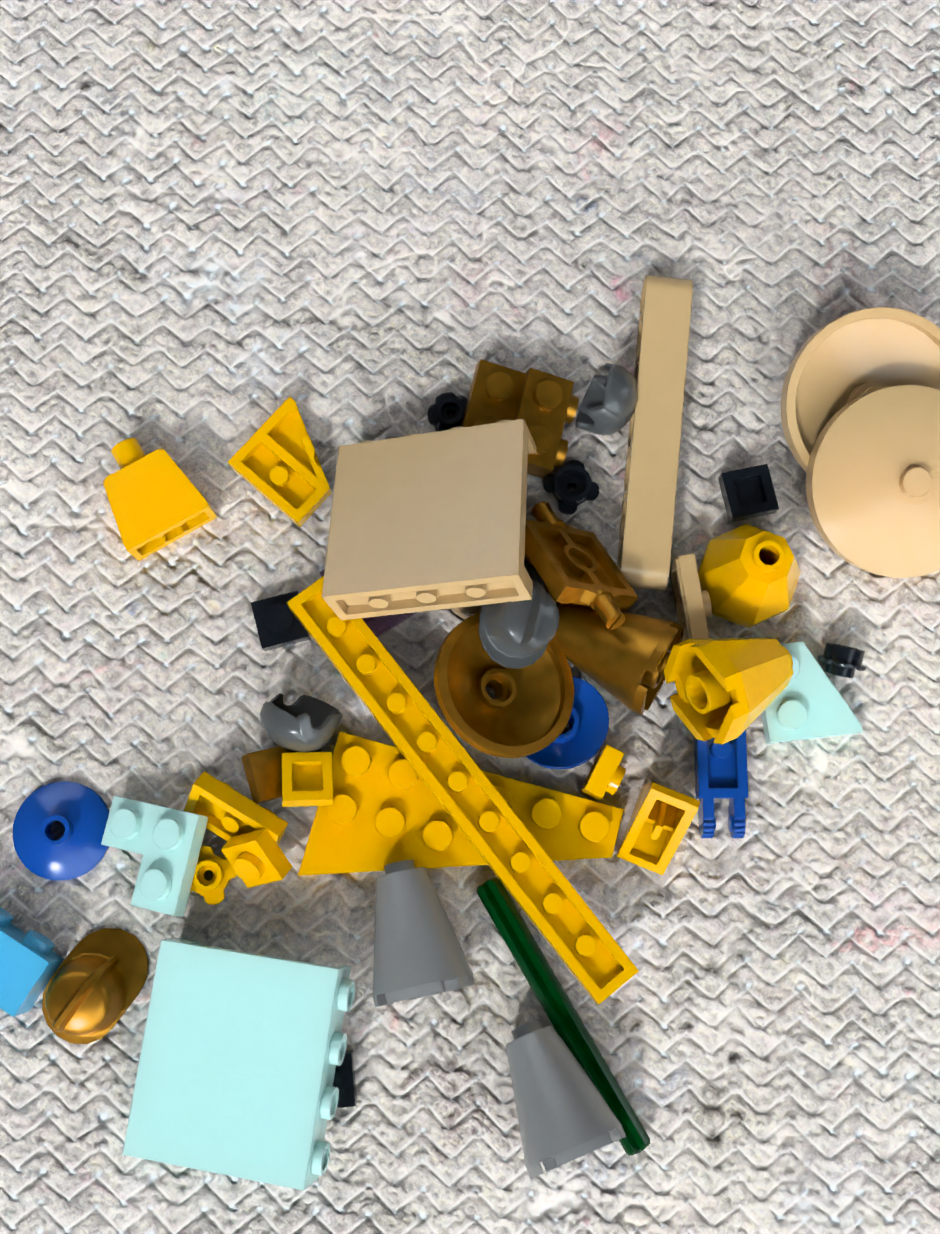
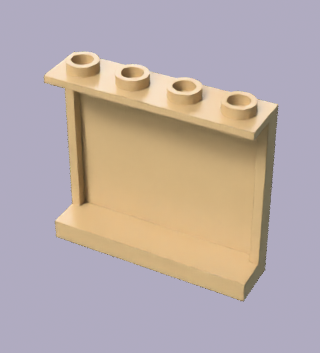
(429, 522)

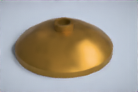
(528, 703)

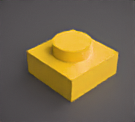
(605, 773)
(307, 779)
(256, 858)

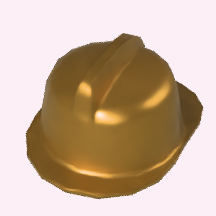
(95, 985)

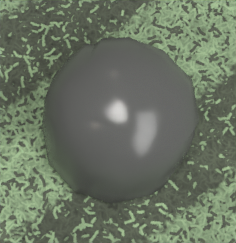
(608, 402)
(300, 726)

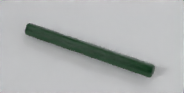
(560, 1009)

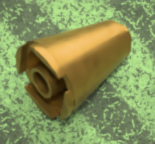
(621, 660)

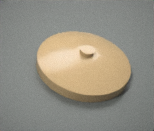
(852, 358)
(879, 481)

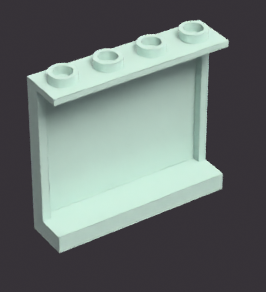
(239, 1064)

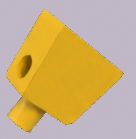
(152, 499)

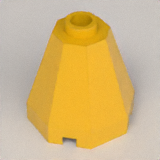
(748, 575)
(726, 683)

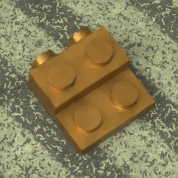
(533, 396)

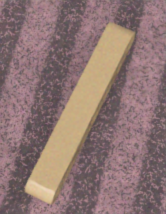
(655, 432)

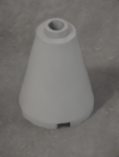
(413, 939)
(555, 1101)

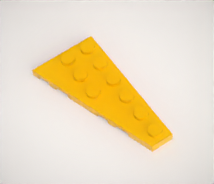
(391, 816)

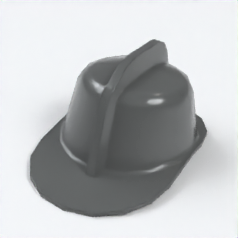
(520, 630)

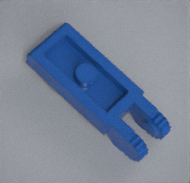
(721, 775)

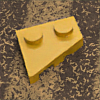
(284, 464)

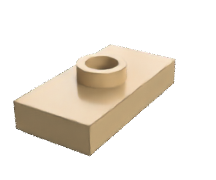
(691, 602)

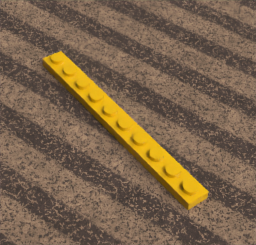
(468, 796)

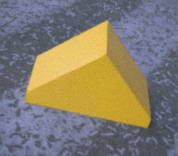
(656, 827)

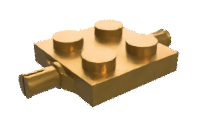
(576, 566)

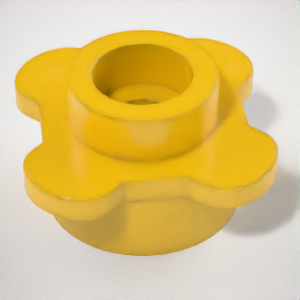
(222, 874)

